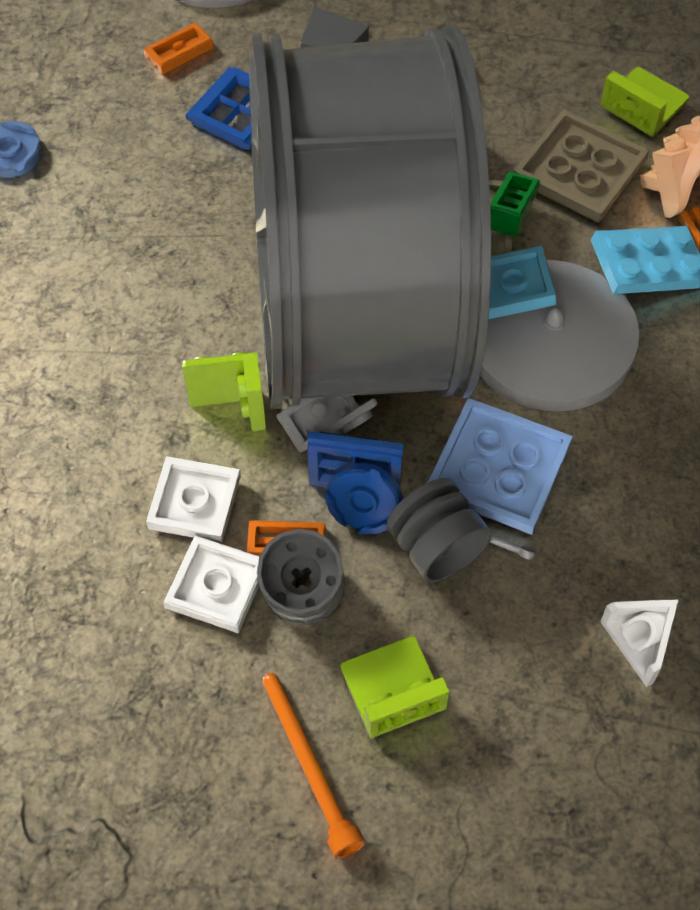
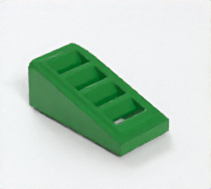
(511, 206)

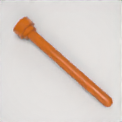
(343, 835)

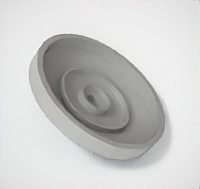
(563, 352)

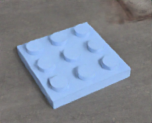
(502, 463)

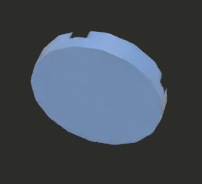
(18, 148)

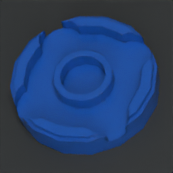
(362, 497)

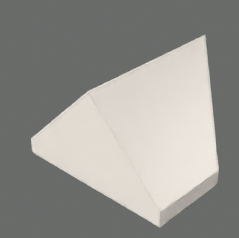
(641, 633)

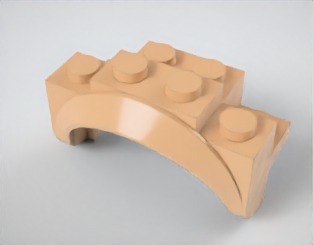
(675, 168)

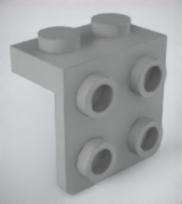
(323, 415)

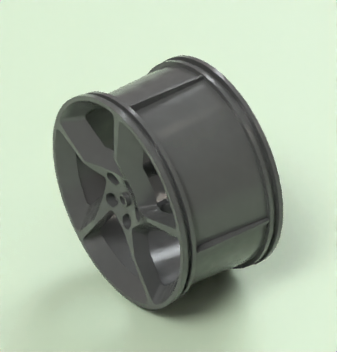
(370, 216)

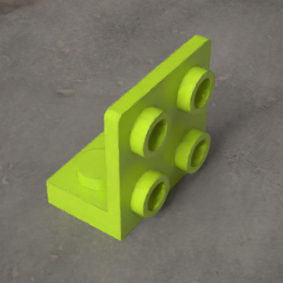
(642, 99)
(227, 381)
(394, 686)

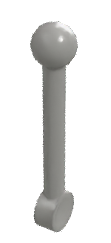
(524, 552)

